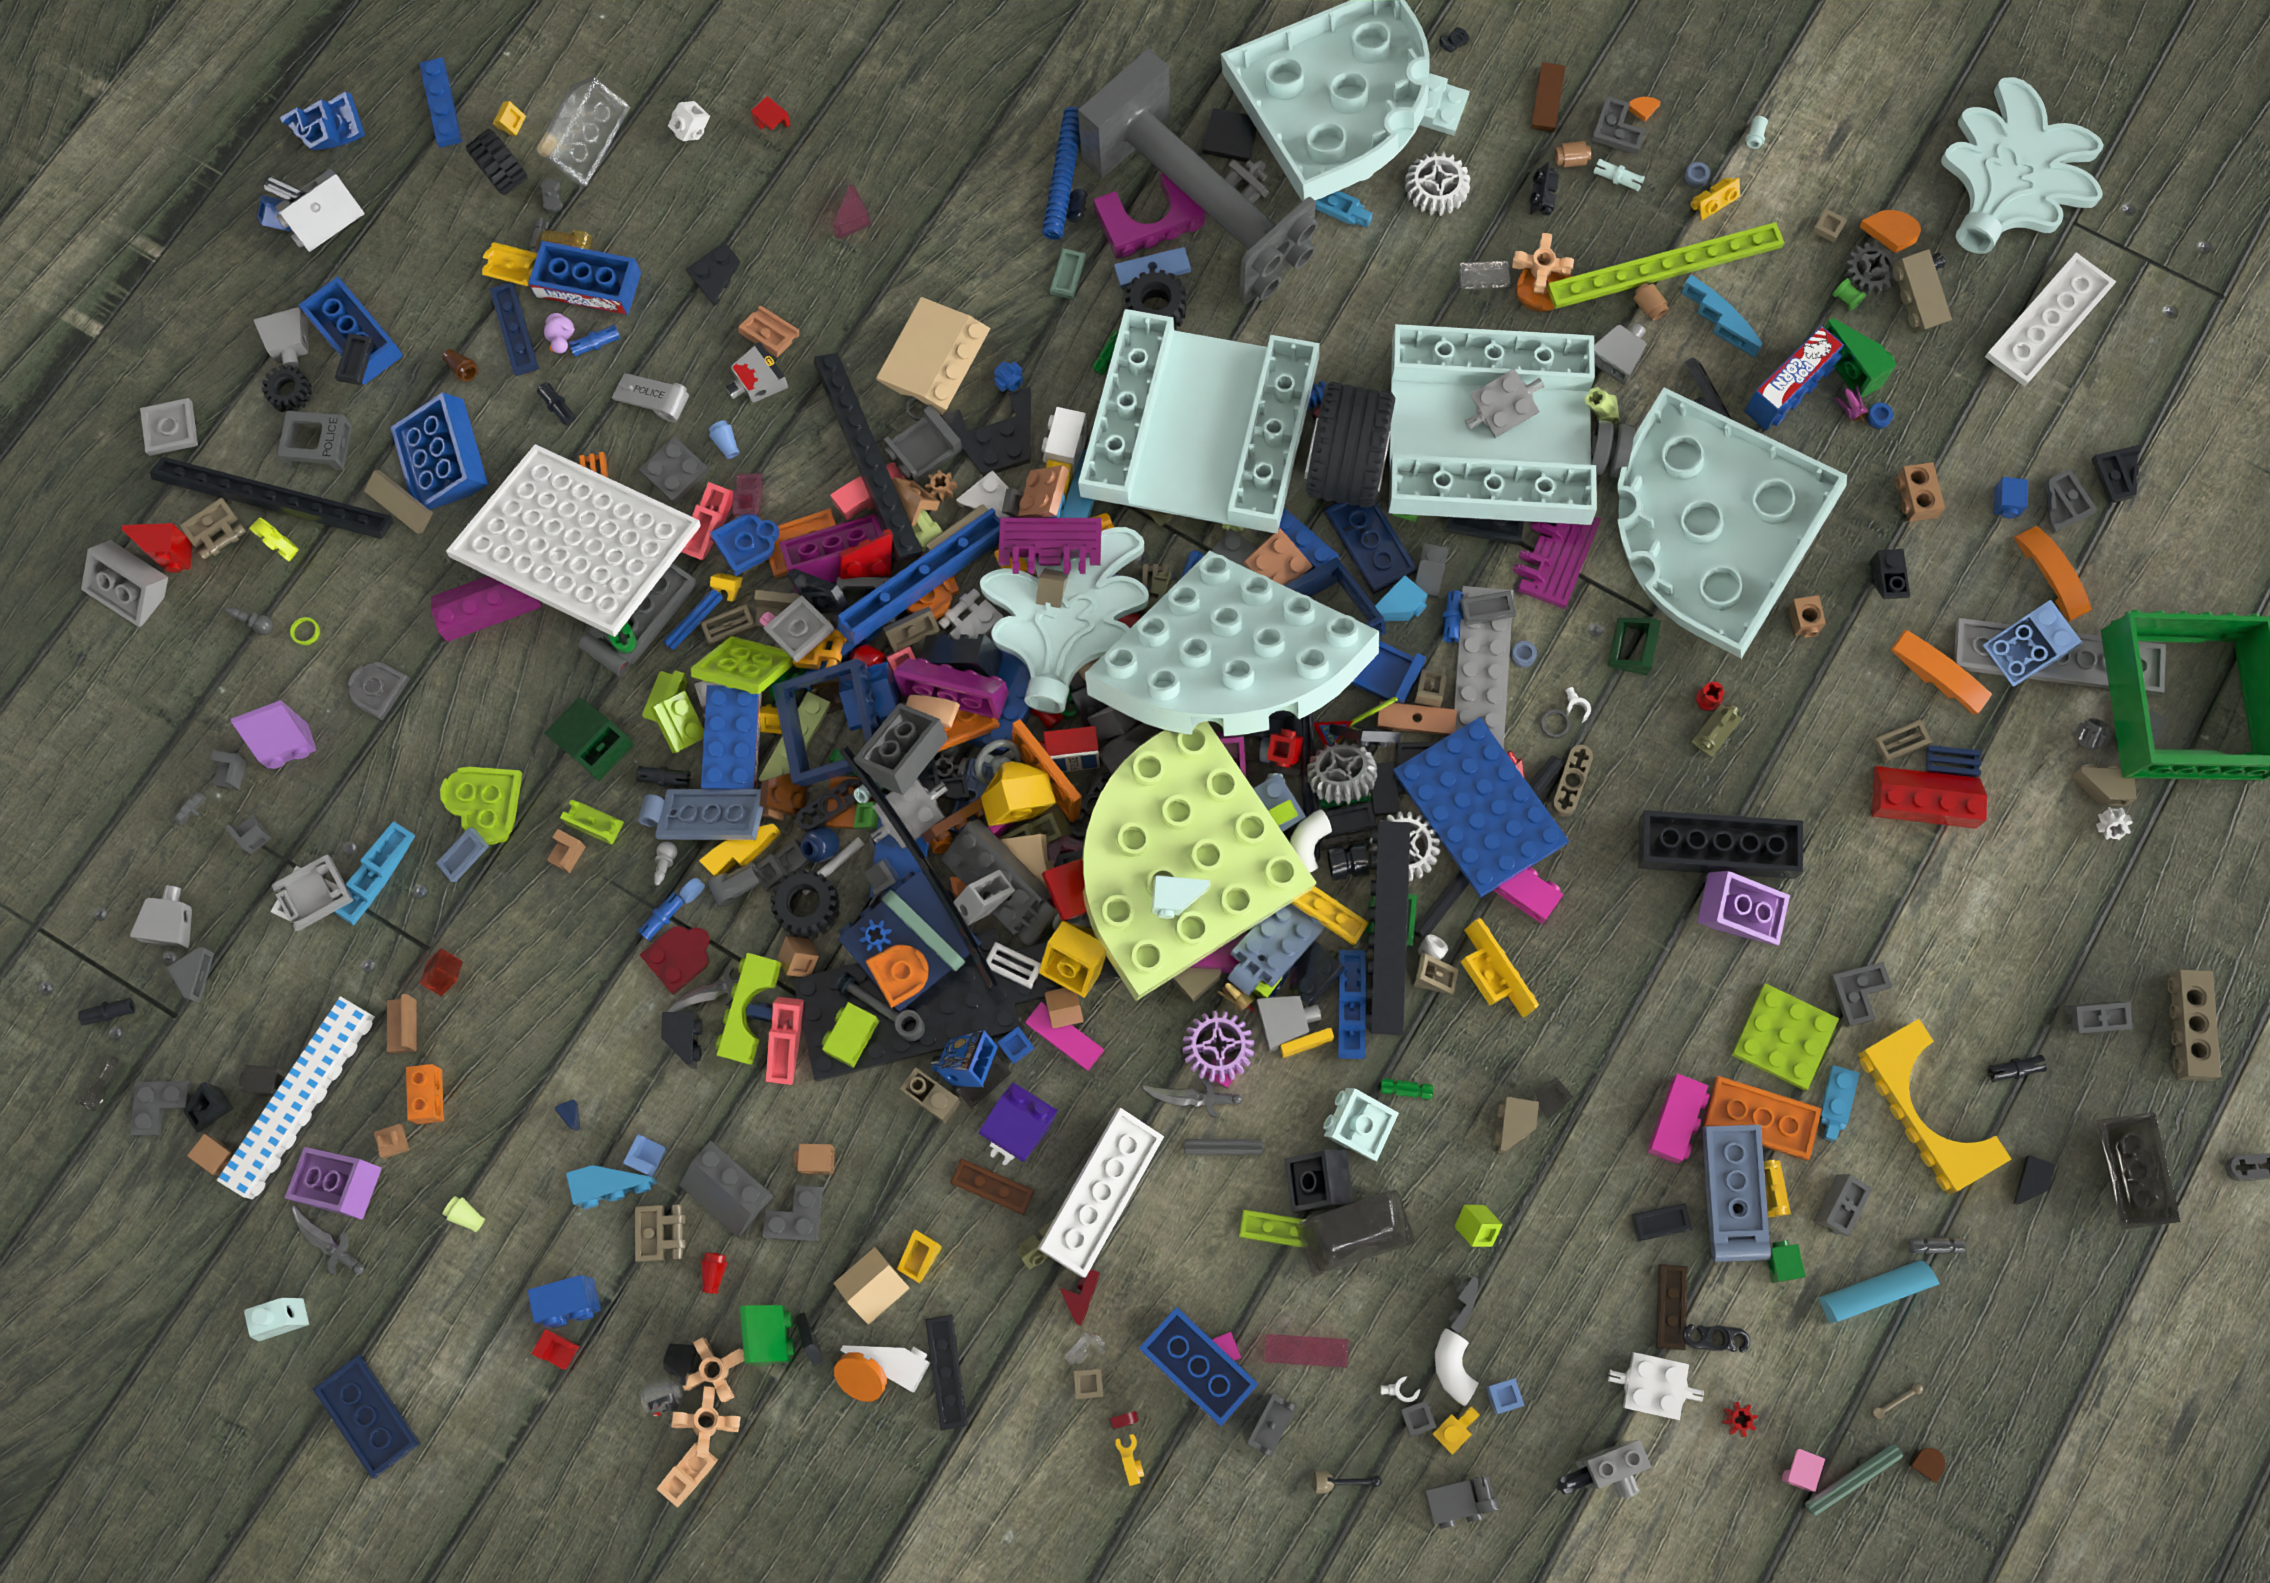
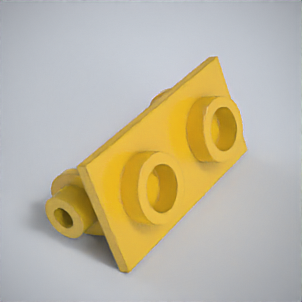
(1722, 194)
(1775, 1190)

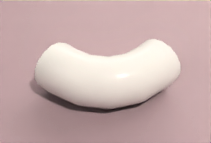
(1307, 835)
(1450, 1367)

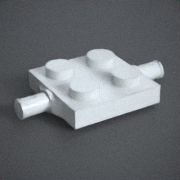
(1655, 1385)

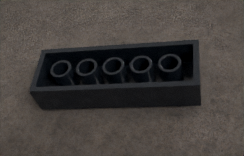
(1720, 844)

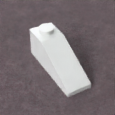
(898, 1364)

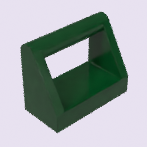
(1645, 663)

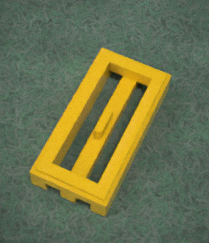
(1306, 1042)

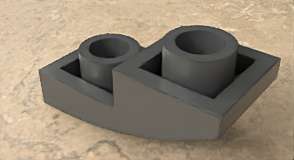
(1467, 1295)

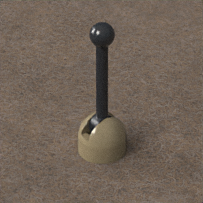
(1325, 1482)

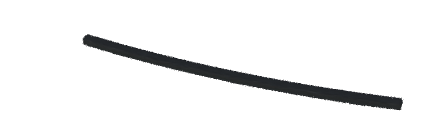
(925, 866)

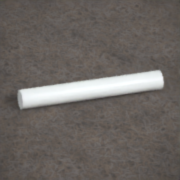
(838, 860)

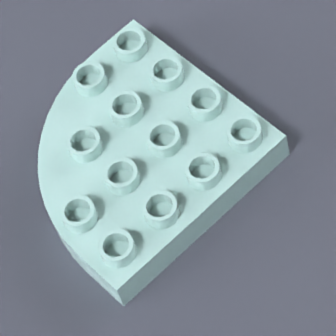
(1335, 91)
(1718, 518)
(1230, 653)

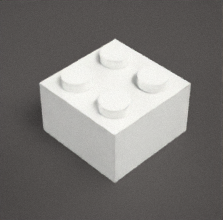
(1066, 437)

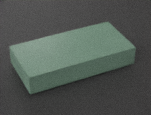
(1067, 273)

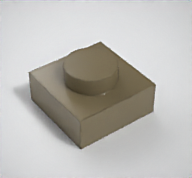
(1830, 225)
(1088, 1384)

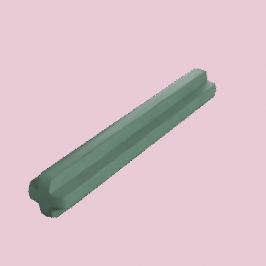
(1853, 1480)

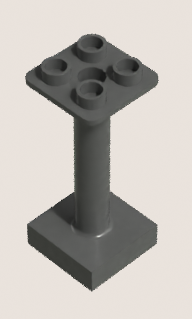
(1132, 116)

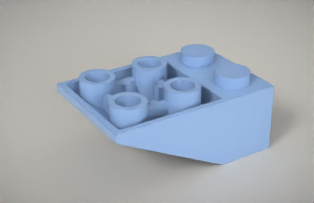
(2033, 643)

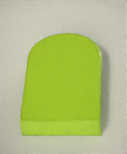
(1283, 812)

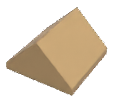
(871, 1286)

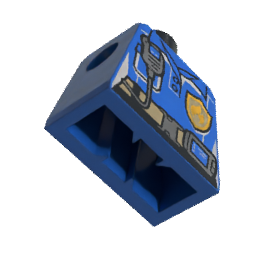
(966, 1059)

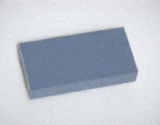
(462, 854)

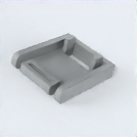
(308, 894)

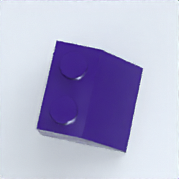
(1018, 1122)

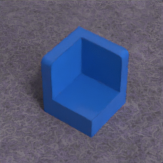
(267, 213)

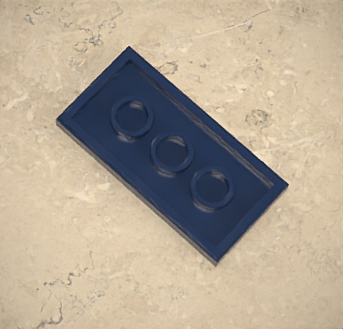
(1380, 560)
(366, 1416)

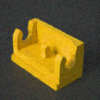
(509, 263)

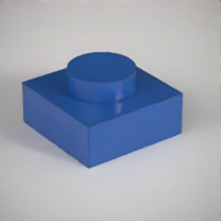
(1015, 1045)

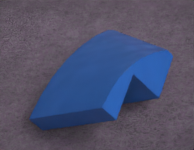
(326, 123)

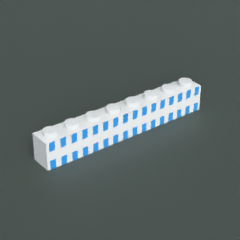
(295, 1099)

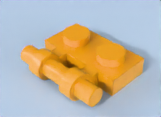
(818, 654)

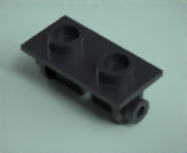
(1544, 180)

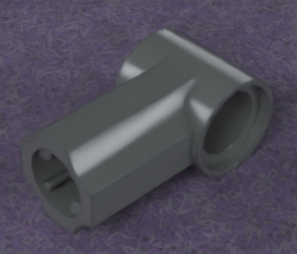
(728, 887)

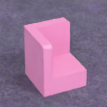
(1804, 1470)

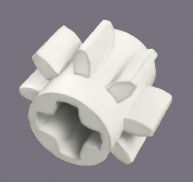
(2114, 823)

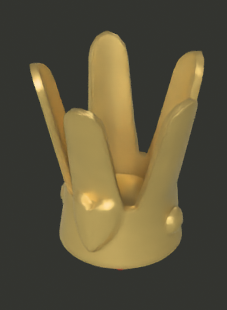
(1240, 998)

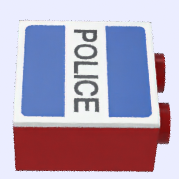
(1073, 748)

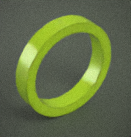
(296, 623)

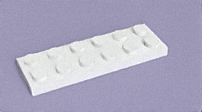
(2050, 319)
(1100, 1193)

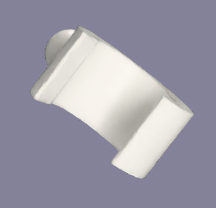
(1575, 700)
(1393, 1389)

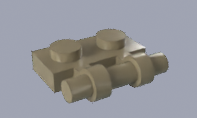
(209, 523)
(650, 1233)

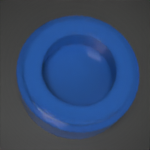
(1879, 415)

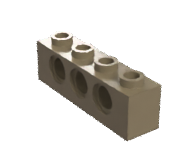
(2203, 1013)

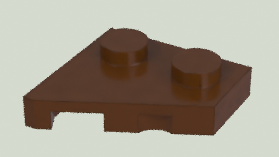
(782, 795)

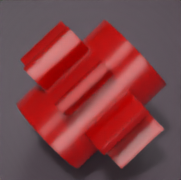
(1737, 1411)

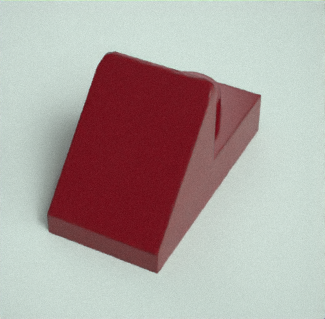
(1080, 1303)

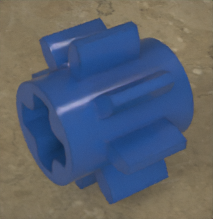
(1008, 376)
(873, 928)

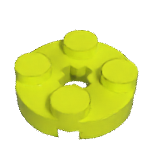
(274, 539)

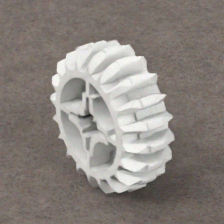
(1448, 176)
(1419, 830)

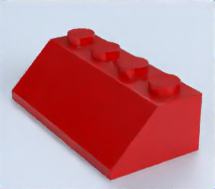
(1929, 797)

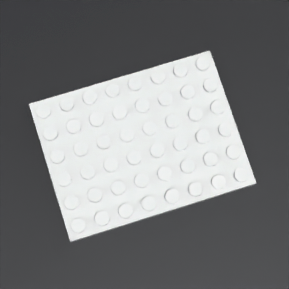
(574, 539)

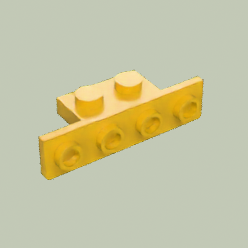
(1494, 972)

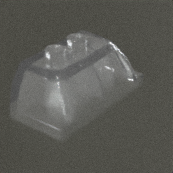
(583, 129)

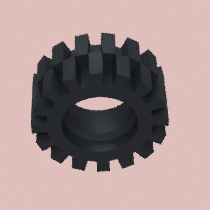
(284, 376)

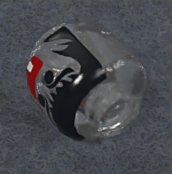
(661, 1396)

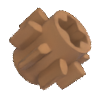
(940, 480)

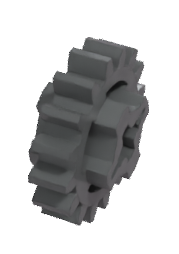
(1863, 260)

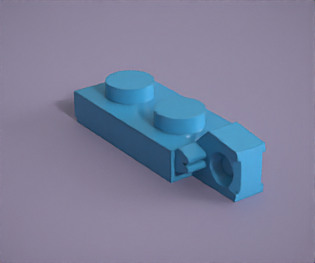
(1344, 209)
(1838, 1101)

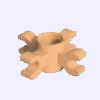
(1541, 272)
(722, 1388)
(725, 1423)

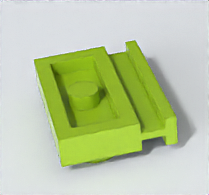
(678, 721)

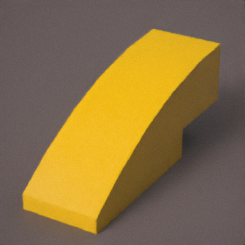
(743, 852)

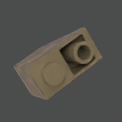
(2106, 785)
(930, 1095)
(1517, 1121)

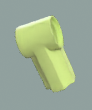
(1603, 405)
(925, 529)

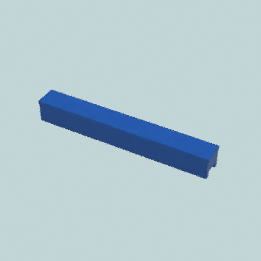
(920, 578)

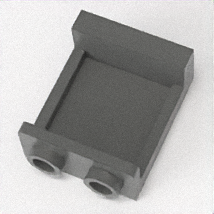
(923, 446)

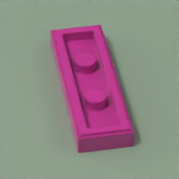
(1065, 1038)

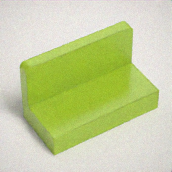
(664, 687)

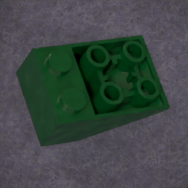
(589, 738)

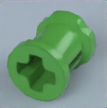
(1849, 294)

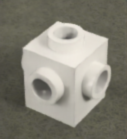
(688, 121)

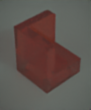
(441, 972)

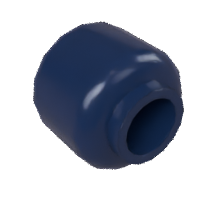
(820, 845)

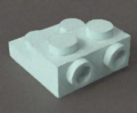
(1444, 105)
(1360, 1123)

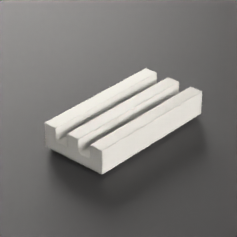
(1033, 975)

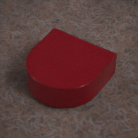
(1124, 1420)

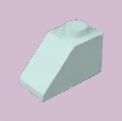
(1175, 894)

